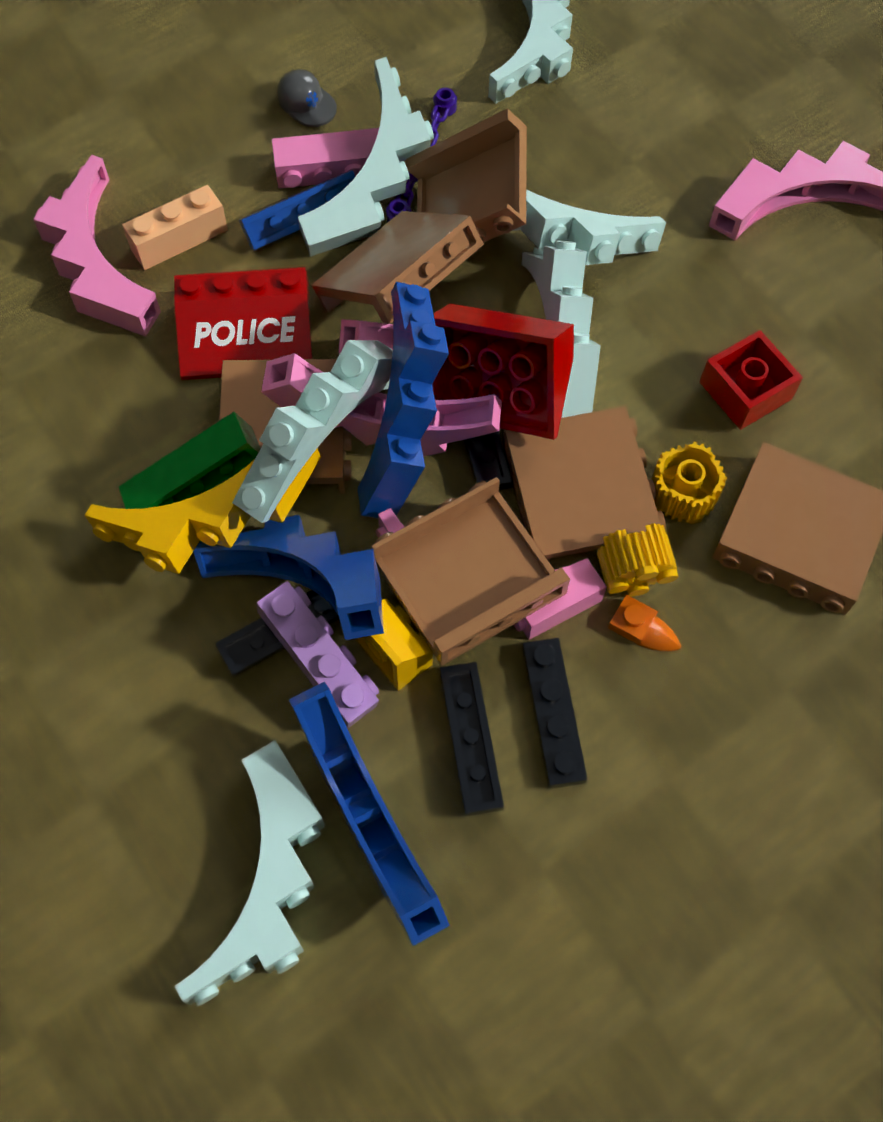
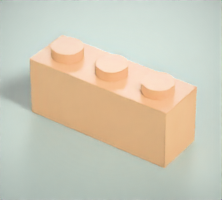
(175, 227)

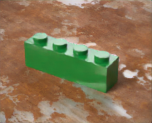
(194, 466)

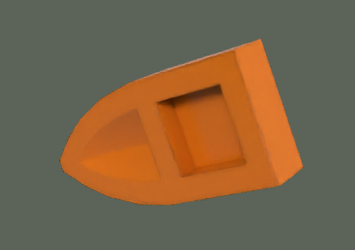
(642, 626)

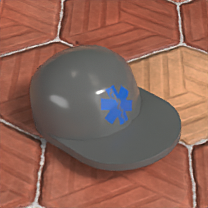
(304, 99)

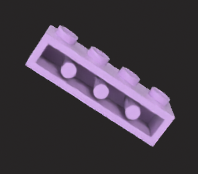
(316, 653)

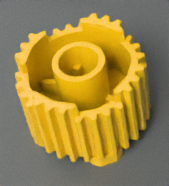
(688, 482)
(637, 560)

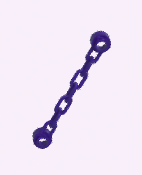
(443, 105)

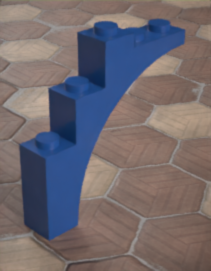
(410, 402)
(315, 561)
(367, 815)

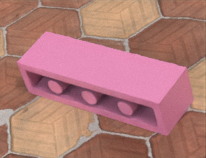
(320, 157)

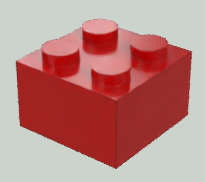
(750, 379)

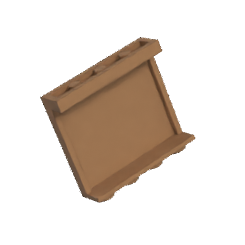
(477, 175)
(407, 250)
(242, 394)
(582, 482)
(804, 529)
(467, 571)

